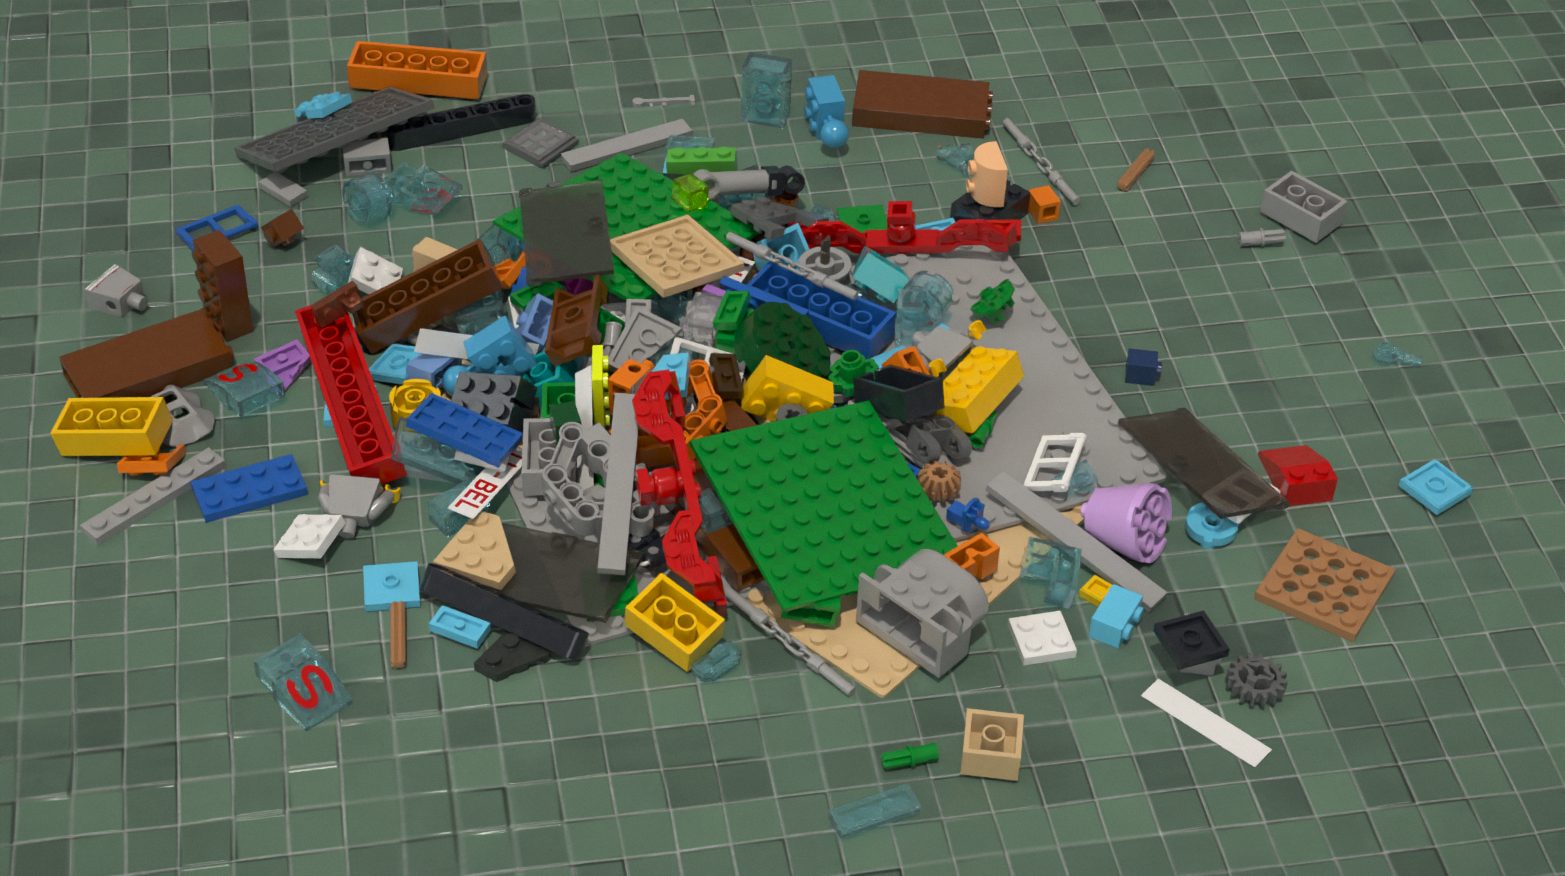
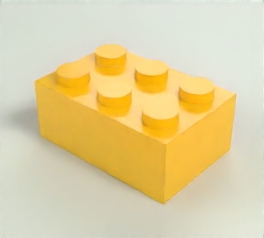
(780, 384)
(674, 622)

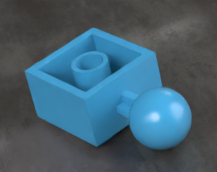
(826, 111)
(494, 351)

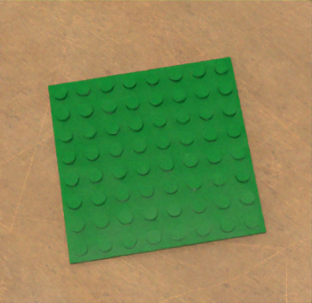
(634, 201)
(821, 501)

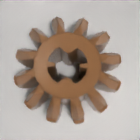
(940, 481)

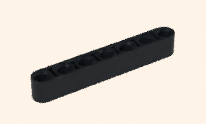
(462, 122)
(504, 611)

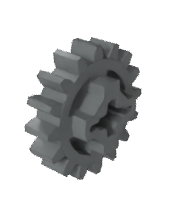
(1256, 679)

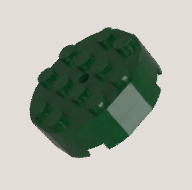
(784, 335)

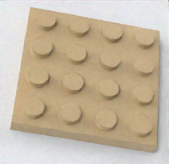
(676, 255)

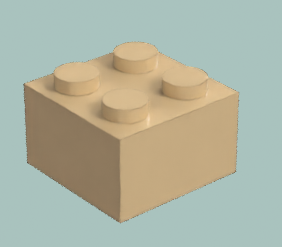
(992, 744)

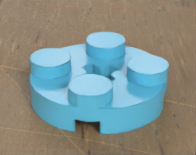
(1209, 535)

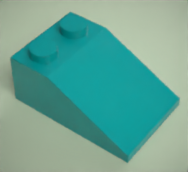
(879, 275)
(548, 373)

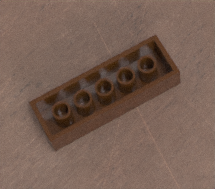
(427, 296)

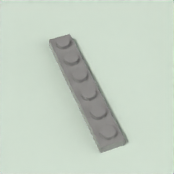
(151, 496)

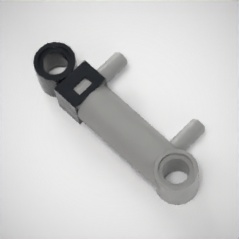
(767, 180)

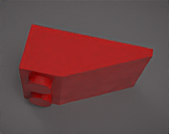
(1300, 474)

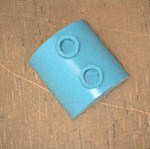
(790, 245)

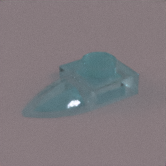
(1082, 477)

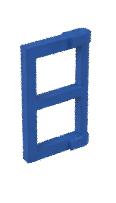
(211, 221)

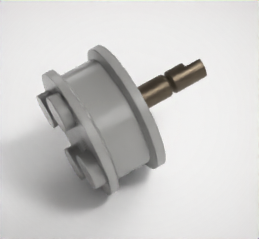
(828, 261)

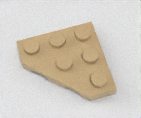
(480, 552)

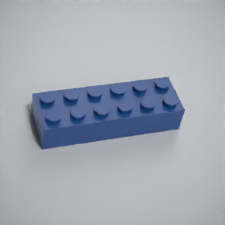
(840, 320)

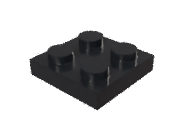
(1191, 640)

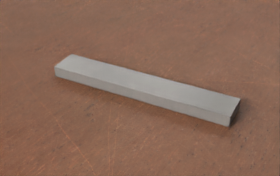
(625, 144)

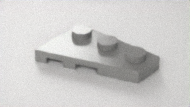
(642, 338)

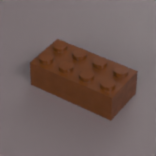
(222, 285)

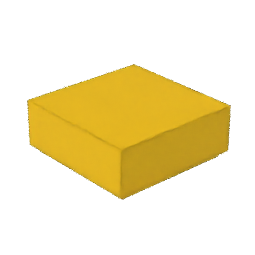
(1095, 590)

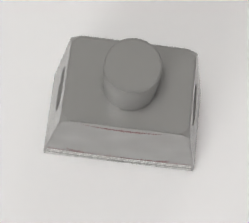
(116, 292)

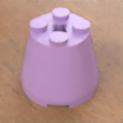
(1129, 519)

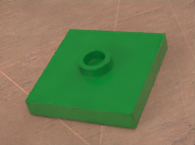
(863, 217)

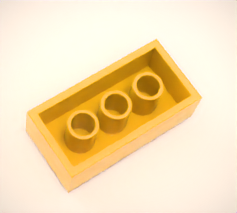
(979, 386)
(112, 426)

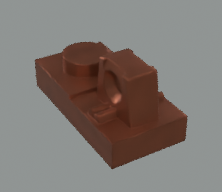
(337, 303)

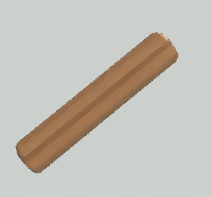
(1135, 169)
(398, 634)

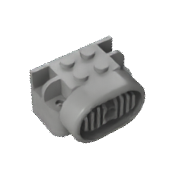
(923, 608)

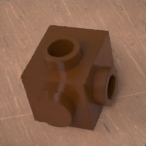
(282, 229)

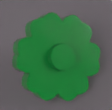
(850, 366)

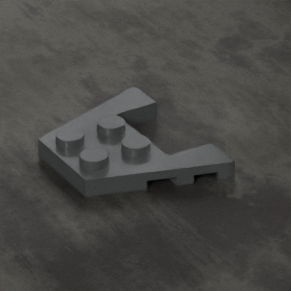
(771, 215)

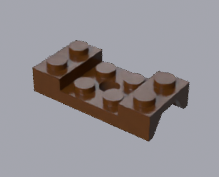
(574, 323)

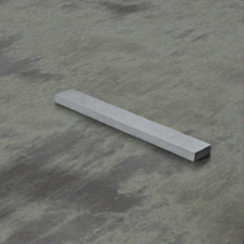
(618, 487)
(1066, 532)

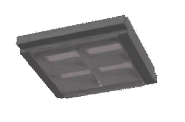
(540, 142)

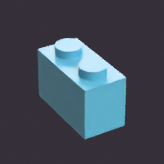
(1116, 616)

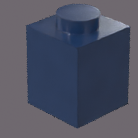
(1142, 367)

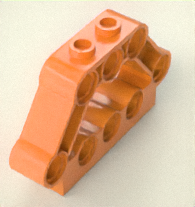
(704, 422)

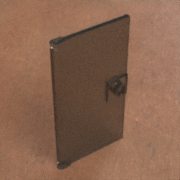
(565, 232)
(1203, 463)
(561, 573)

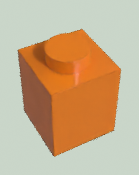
(1044, 204)

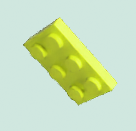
(599, 385)

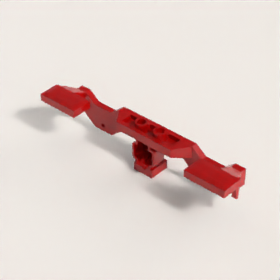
(905, 238)
(668, 485)

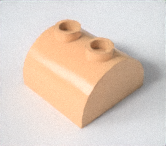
(988, 175)

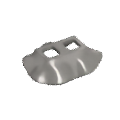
(189, 427)

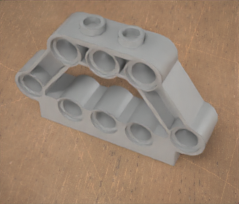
(568, 495)

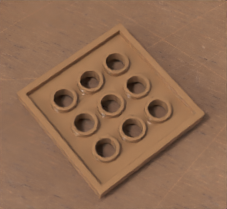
(1322, 614)

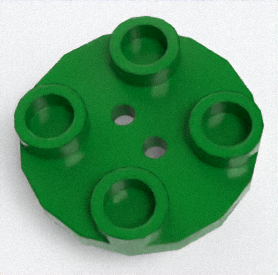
(993, 301)

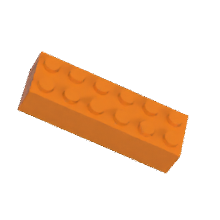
(417, 69)

